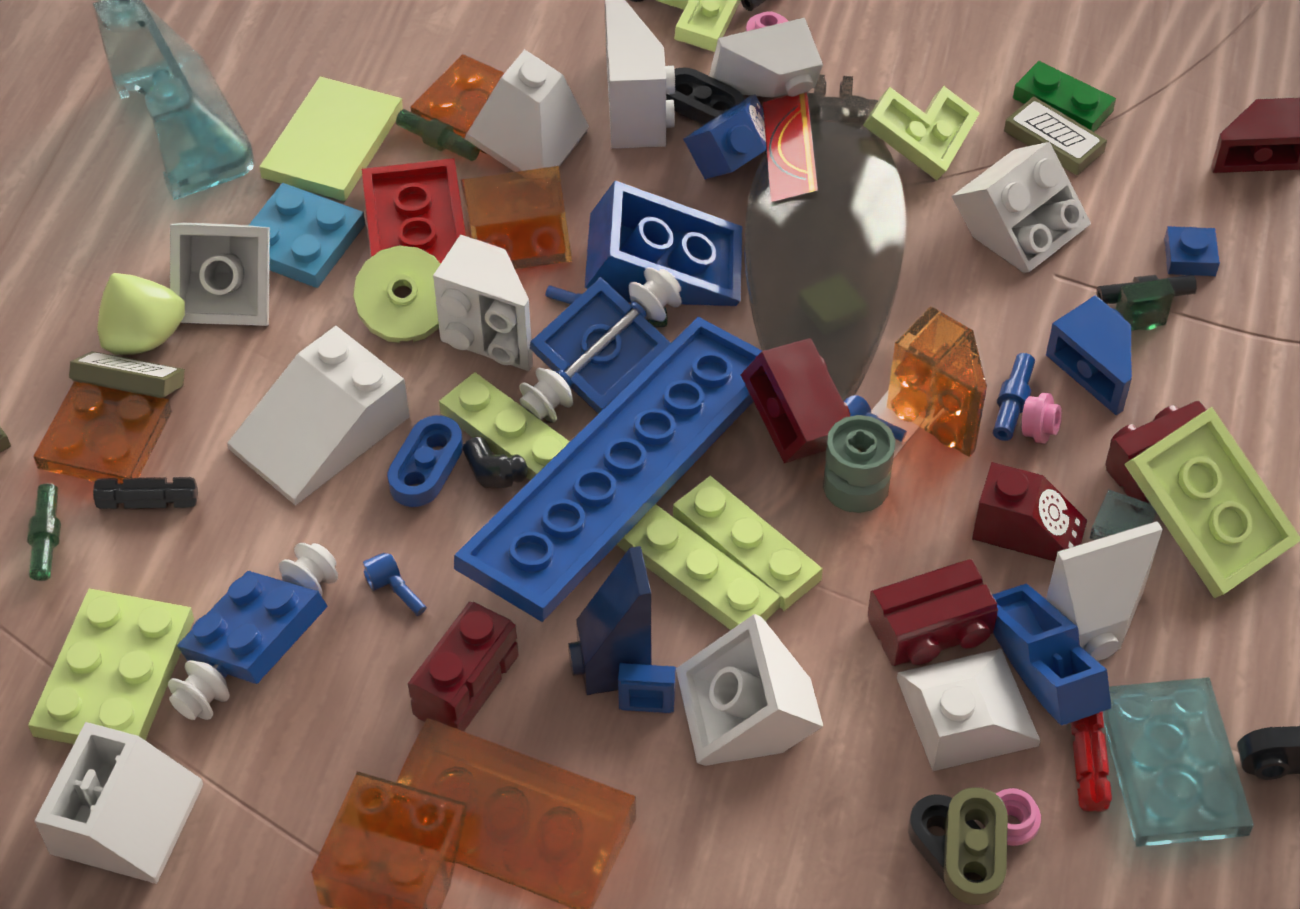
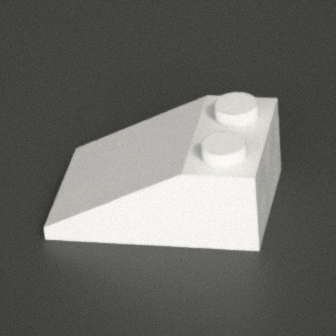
(636, 80)
(320, 415)

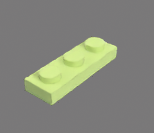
(747, 540)

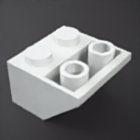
(1023, 207)
(483, 303)
(117, 804)

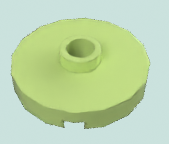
(391, 316)

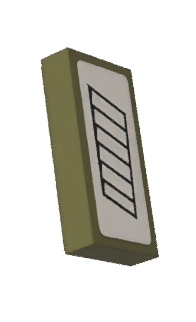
(1071, 141)
(126, 374)

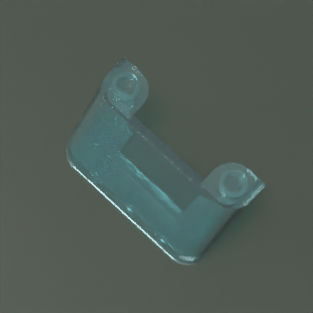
(190, 114)

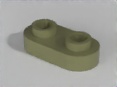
(975, 849)

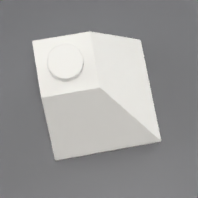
(769, 60)
(529, 117)
(221, 272)
(1102, 586)
(746, 696)
(967, 709)

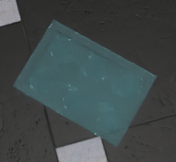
(1175, 763)

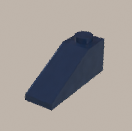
(614, 626)

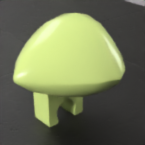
(137, 314)

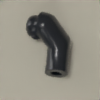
(491, 469)

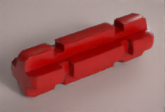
(1091, 763)

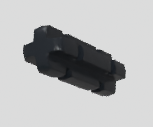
(145, 492)

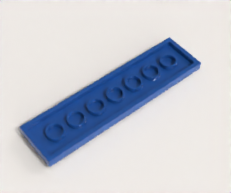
(611, 472)

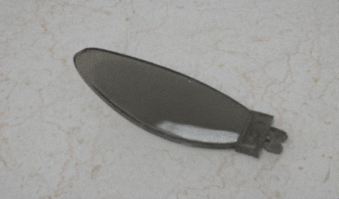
(835, 255)

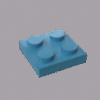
(307, 233)

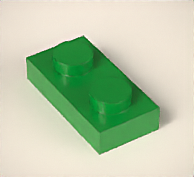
(1065, 94)

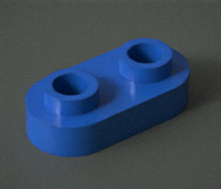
(421, 464)

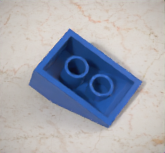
(645, 231)

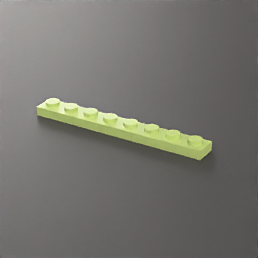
(667, 545)

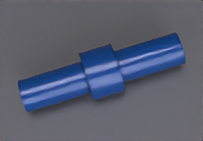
(1013, 396)

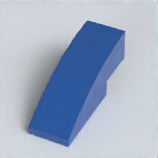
(1049, 655)

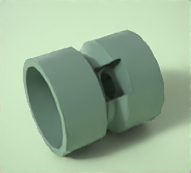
(858, 463)

